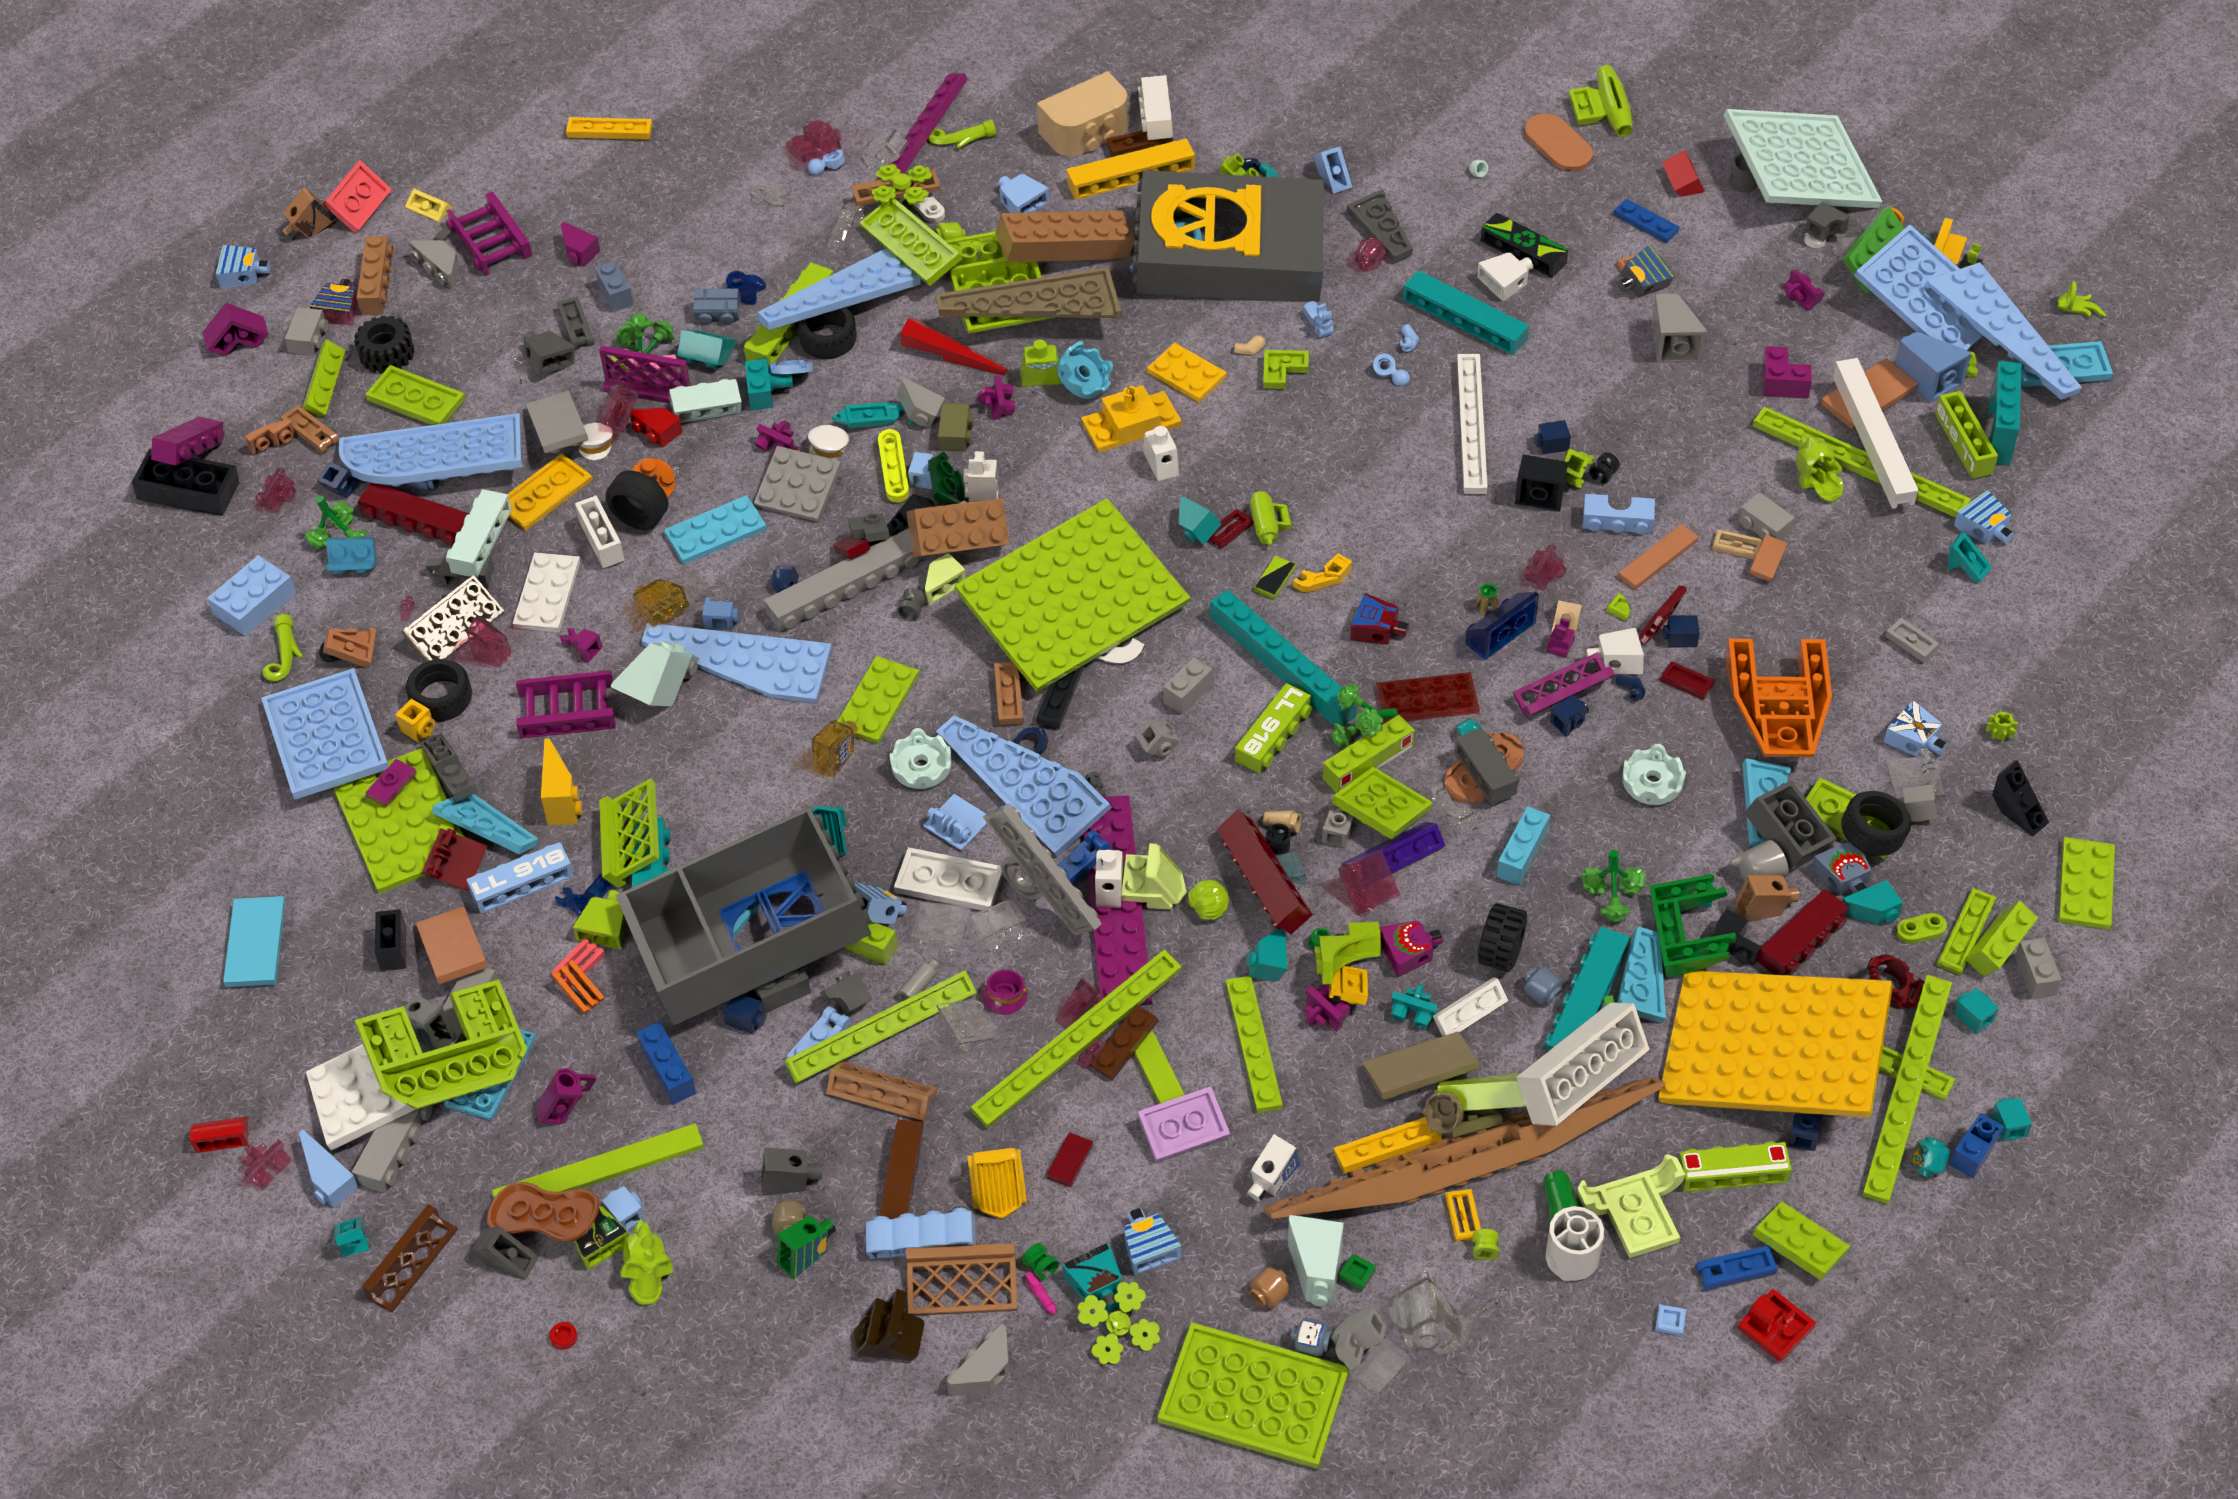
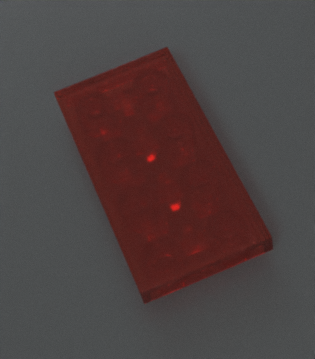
(1429, 696)

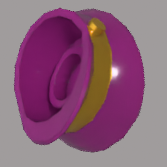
(1004, 992)

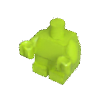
(1576, 462)

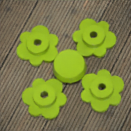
(902, 182)
(1118, 1323)

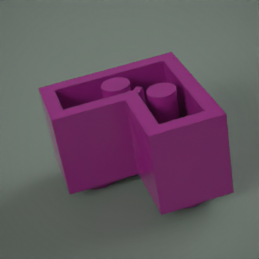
(234, 326)
(1782, 378)

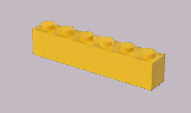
(1128, 168)

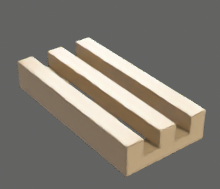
(1736, 547)

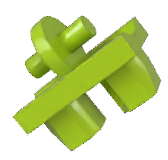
(1233, 164)

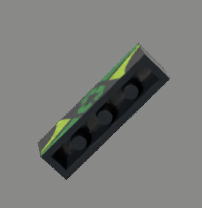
(1522, 242)

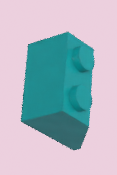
(705, 347)

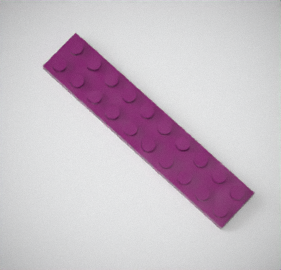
(1121, 936)

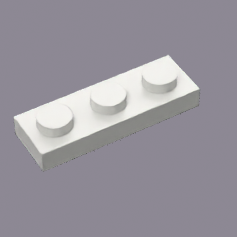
(1471, 1007)

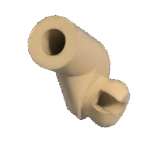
(1251, 347)

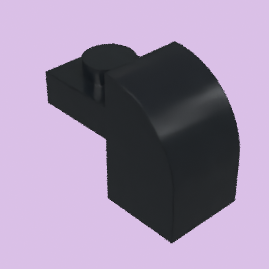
(1743, 948)

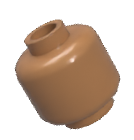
(1269, 1287)

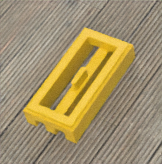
(1467, 1234)

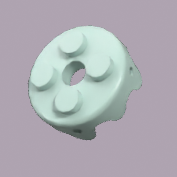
(920, 747)
(1653, 763)

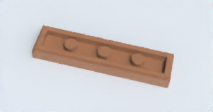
(1658, 557)

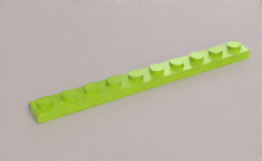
(1856, 459)
(1075, 1039)
(1907, 1090)

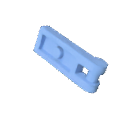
(821, 1031)

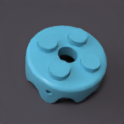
(1091, 364)

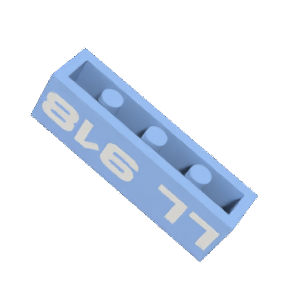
(520, 877)

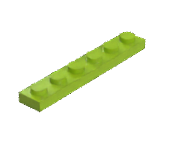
(1254, 1044)

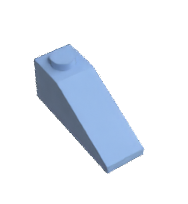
(329, 1177)

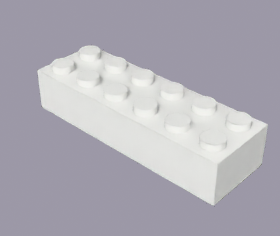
(1582, 1063)

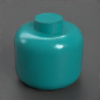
(1467, 726)

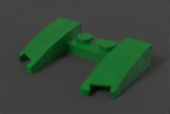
(1668, 901)

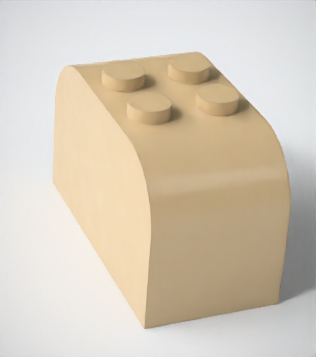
(1084, 115)

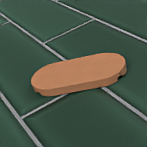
(1558, 142)
(1463, 784)

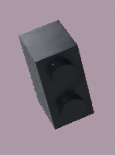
(390, 939)

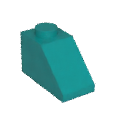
(1196, 521)
(1874, 904)
(1269, 957)

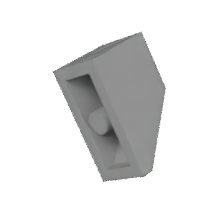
(919, 403)

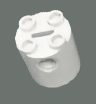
(1574, 1243)

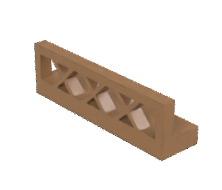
(863, 192)
(880, 1090)

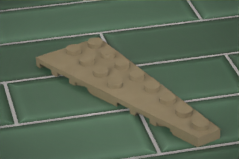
(1058, 296)

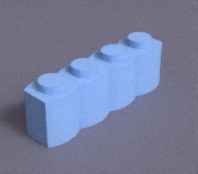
(892, 1236)

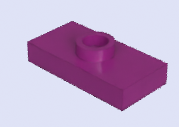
(391, 782)

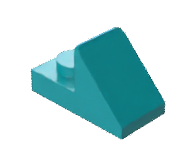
(1967, 555)
(351, 1236)

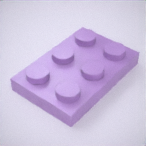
(1183, 1124)

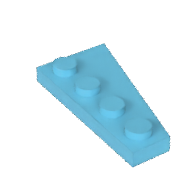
(486, 821)

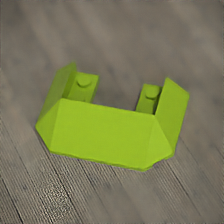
(424, 1079)

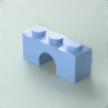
(1601, 516)

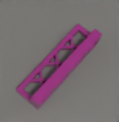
(1570, 689)

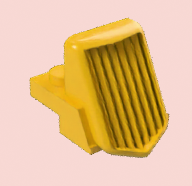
(997, 1181)

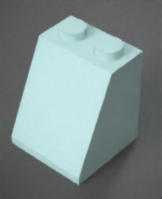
(655, 674)
(1316, 1256)

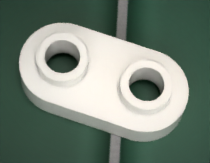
(930, 209)

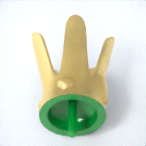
(1487, 594)

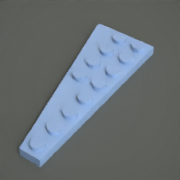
(860, 282)
(2000, 321)

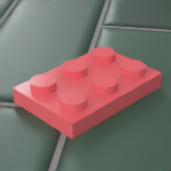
(357, 196)

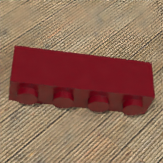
(1803, 933)

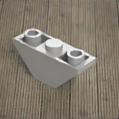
(437, 259)
(983, 1366)

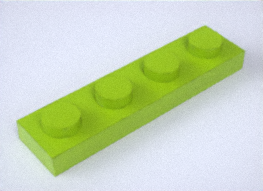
(324, 378)

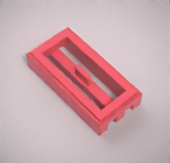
(591, 948)

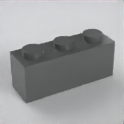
(1486, 765)

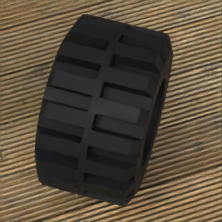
(384, 343)
(1502, 937)

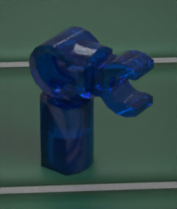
(578, 902)

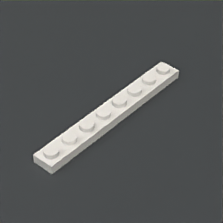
(1472, 424)

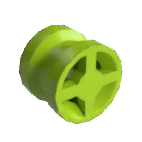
(1485, 1244)

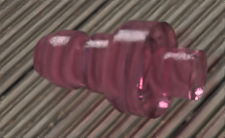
(406, 605)

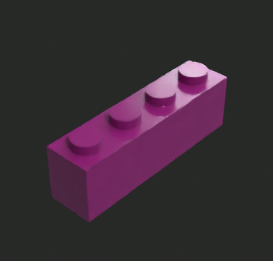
(187, 440)

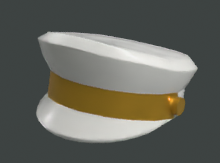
(598, 441)
(828, 441)

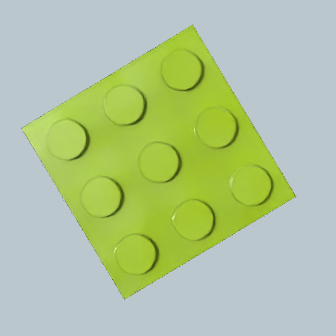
(1382, 802)

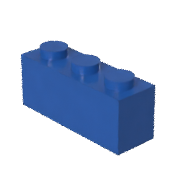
(666, 1063)

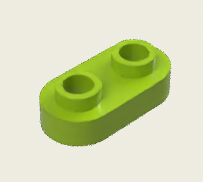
(1922, 928)

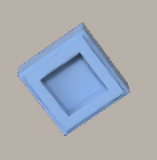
(1670, 1320)

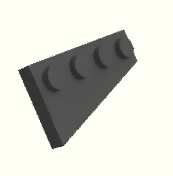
(1378, 221)

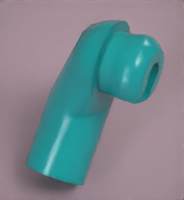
(1267, 170)

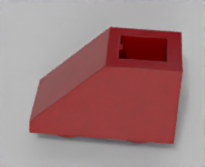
(656, 424)

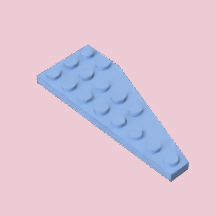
(760, 663)
(1049, 797)

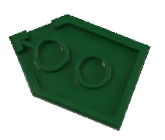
(946, 483)

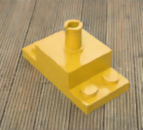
(1129, 416)

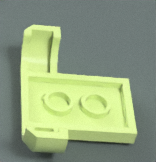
(1637, 1206)

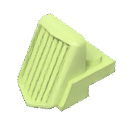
(1153, 879)

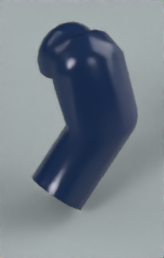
(1634, 684)

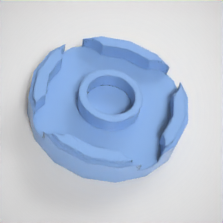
(791, 367)

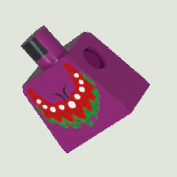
(1408, 945)

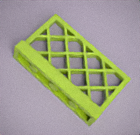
(614, 836)

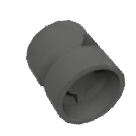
(1741, 176)

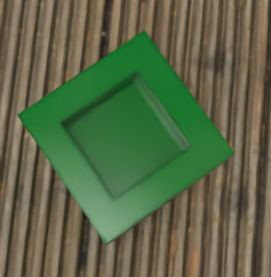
(1357, 1272)

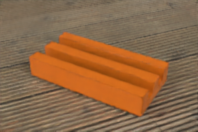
(564, 970)

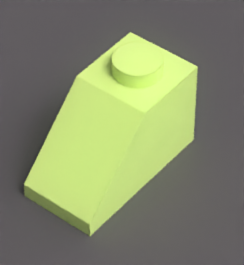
(942, 577)

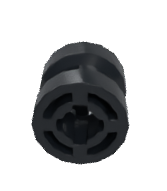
(1604, 467)
(1278, 838)

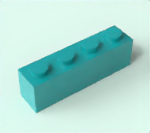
(659, 866)

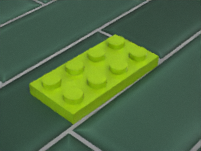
(415, 396)
(879, 698)
(1830, 804)
(2086, 883)

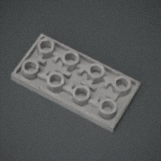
(557, 422)

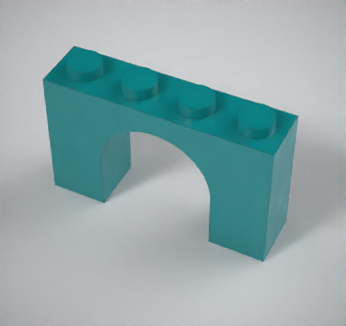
(2005, 405)

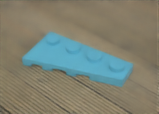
(1759, 779)
(1644, 976)

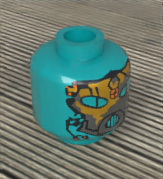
(1930, 1156)

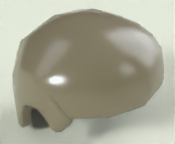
(1443, 1112)

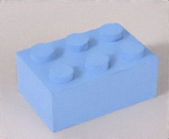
(251, 595)

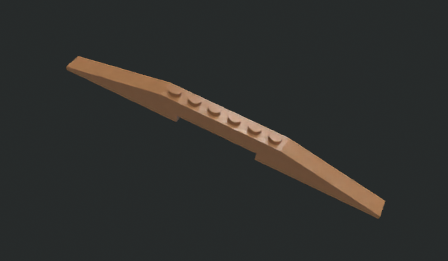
(1461, 1157)

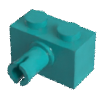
(761, 384)

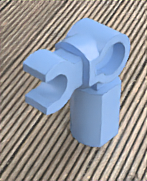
(1319, 318)

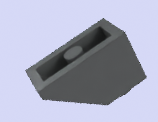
(504, 1252)

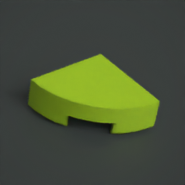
(1619, 607)

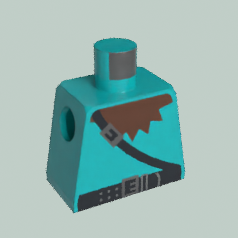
(1094, 1275)

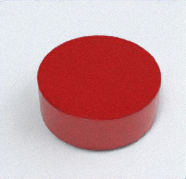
(563, 1335)

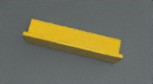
(1950, 244)

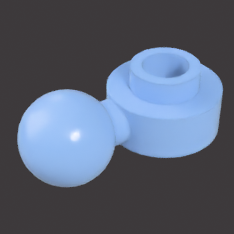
(831, 160)
(1399, 377)

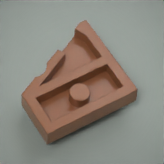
(351, 645)

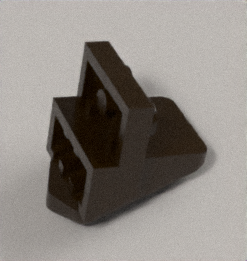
(888, 1330)

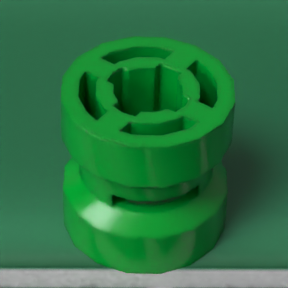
(1039, 1260)

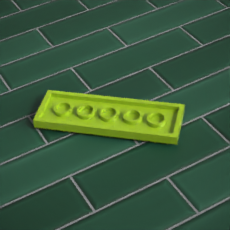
(911, 241)

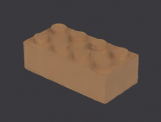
(957, 527)

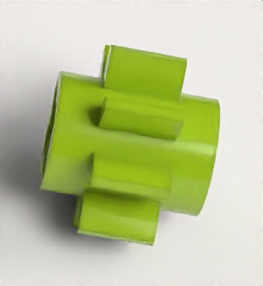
(2002, 726)

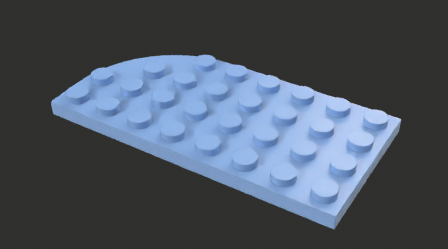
(434, 451)

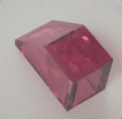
(487, 643)

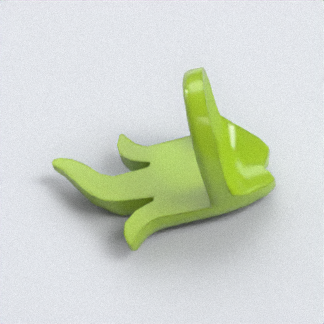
(2078, 304)

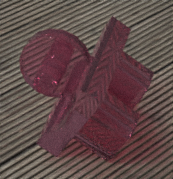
(278, 489)
(1547, 567)
(257, 1171)

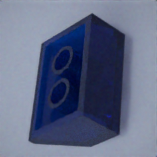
(1503, 624)

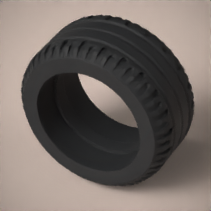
(828, 345)
(636, 500)
(435, 671)
(1868, 838)

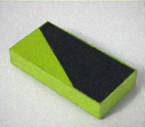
(1275, 577)

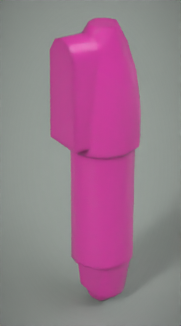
(1038, 1289)

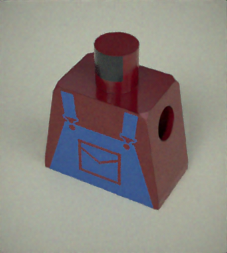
(1376, 621)

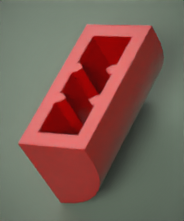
(1683, 175)
(219, 1134)

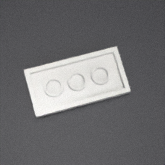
(546, 592)
(948, 879)

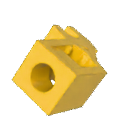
(1313, 581)

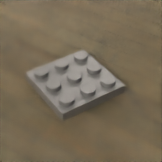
(798, 484)

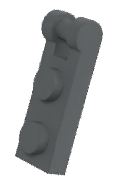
(575, 322)

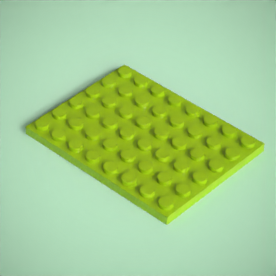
(1072, 594)

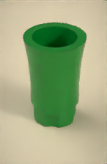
(1558, 1192)

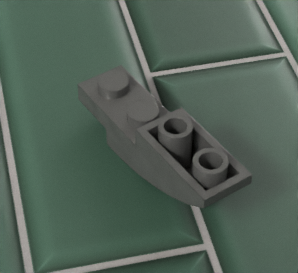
(448, 767)

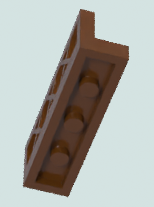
(402, 1252)

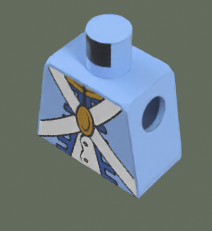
(1915, 730)

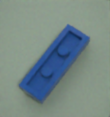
(1646, 220)

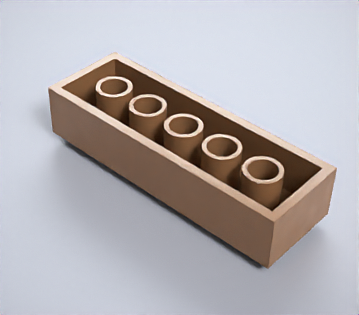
(1064, 236)

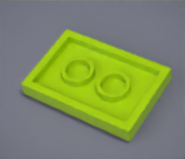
(1801, 1240)

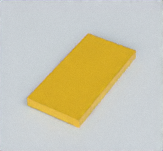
(546, 490)

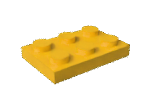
(1186, 372)

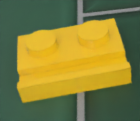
(1350, 985)

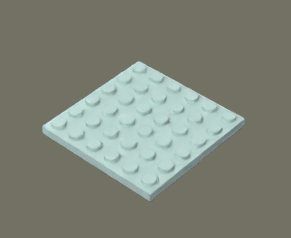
(1802, 158)

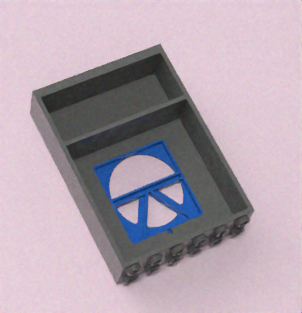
(689, 914)

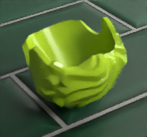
(1209, 899)

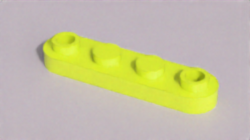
(893, 465)

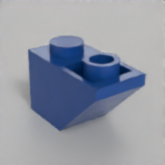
(1976, 1145)

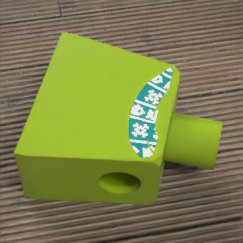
(1039, 365)

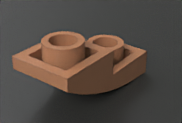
(276, 433)
(1768, 558)

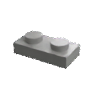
(1912, 640)

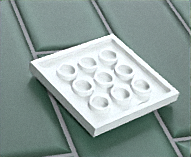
(350, 1098)

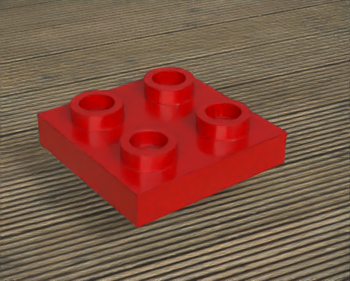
(1776, 1325)

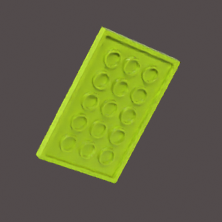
(398, 836)
(1254, 1395)

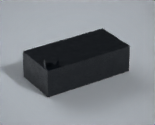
(191, 485)

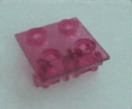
(1368, 881)

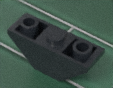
(2017, 799)

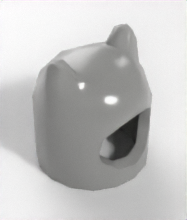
(1762, 860)

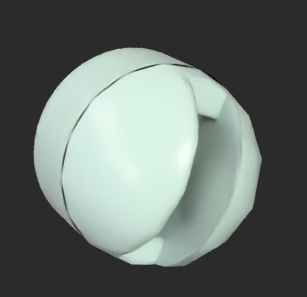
(1479, 165)

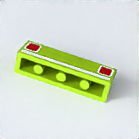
(1368, 752)
(1735, 1166)

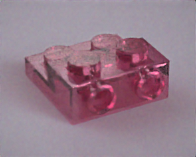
(817, 141)

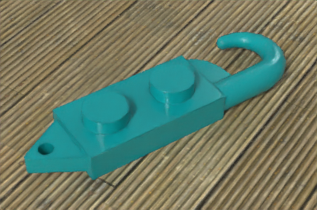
(869, 415)

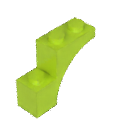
(1337, 951)

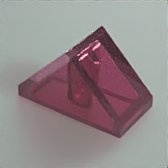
(1080, 1001)

